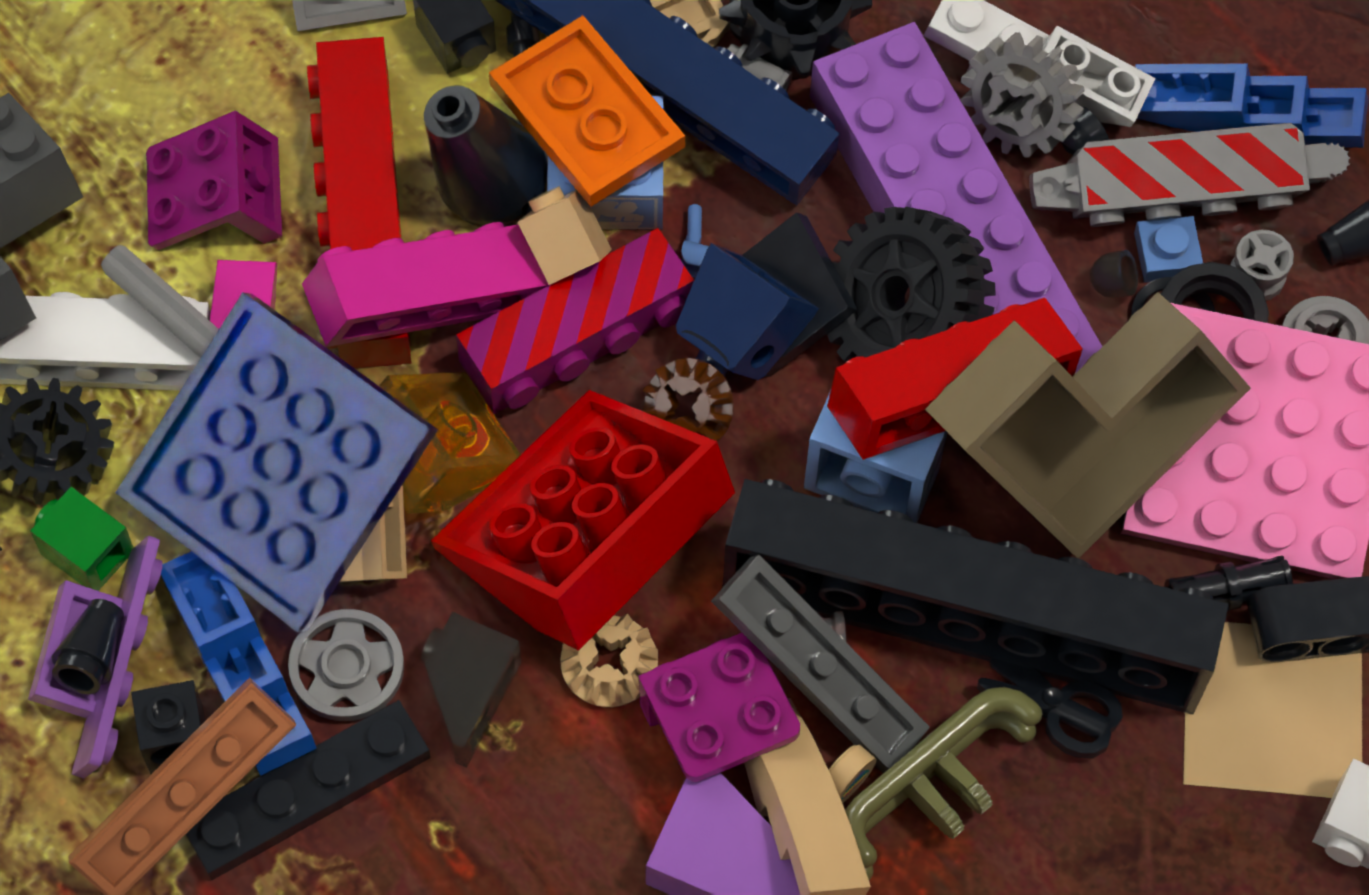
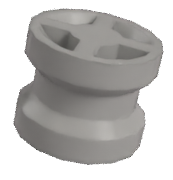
(1269, 252)

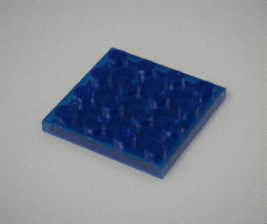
(276, 461)

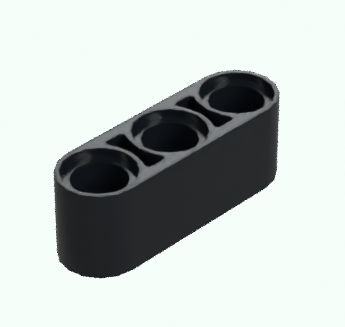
(1311, 619)

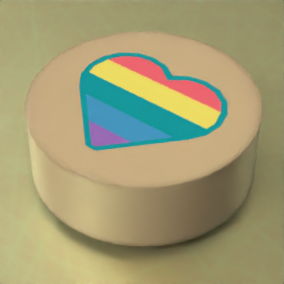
(851, 770)

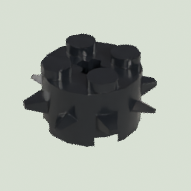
(793, 30)

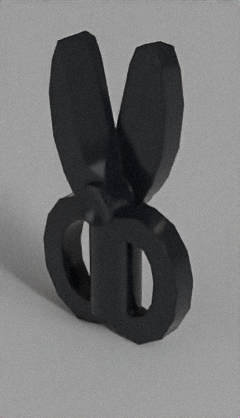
(1059, 706)

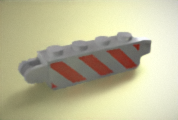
(1186, 172)

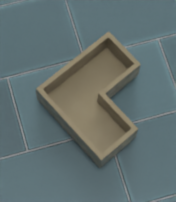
(1095, 440)

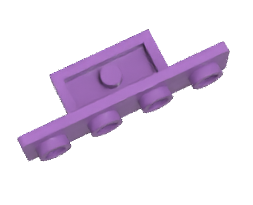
(98, 737)

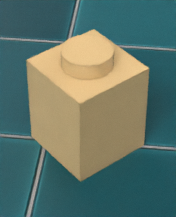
(563, 234)

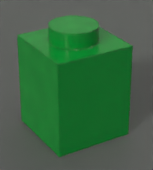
(81, 539)

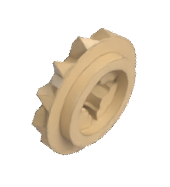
(605, 684)

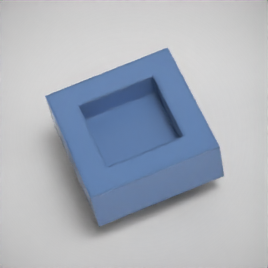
(1167, 246)

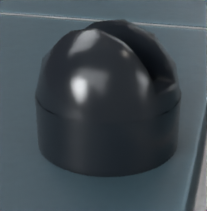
(1086, 130)

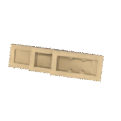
(808, 817)

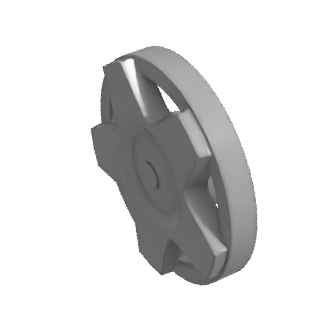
(346, 665)

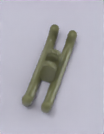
(936, 755)

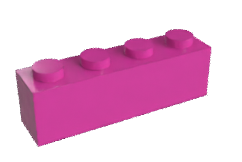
(420, 283)

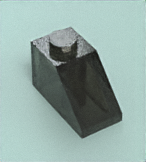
(468, 678)

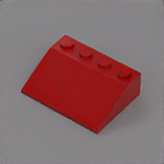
(587, 516)

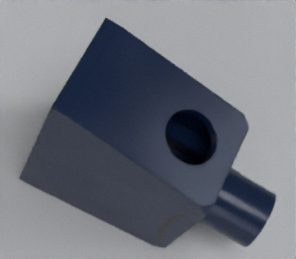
(741, 314)

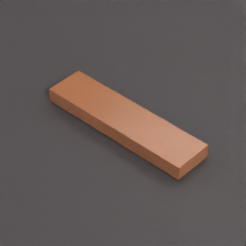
(182, 790)

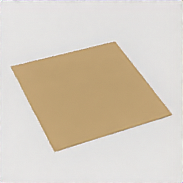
(1274, 722)

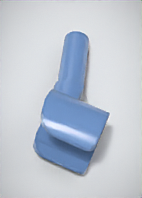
(692, 250)

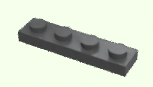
(819, 662)

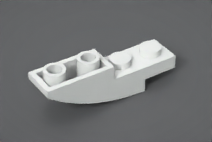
(1111, 86)

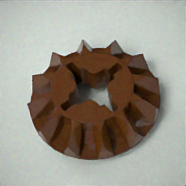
(687, 376)

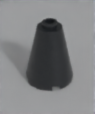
(481, 157)

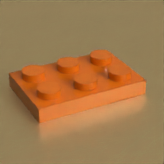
(587, 110)

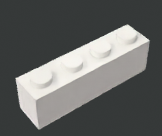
(96, 345)

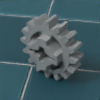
(1019, 72)

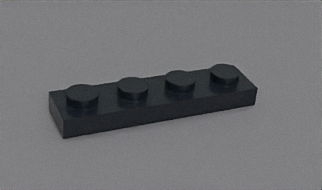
(307, 789)

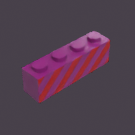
(575, 322)

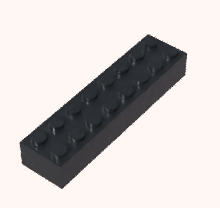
(982, 595)

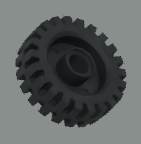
(912, 252)

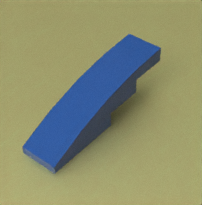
(1228, 97)
(232, 646)

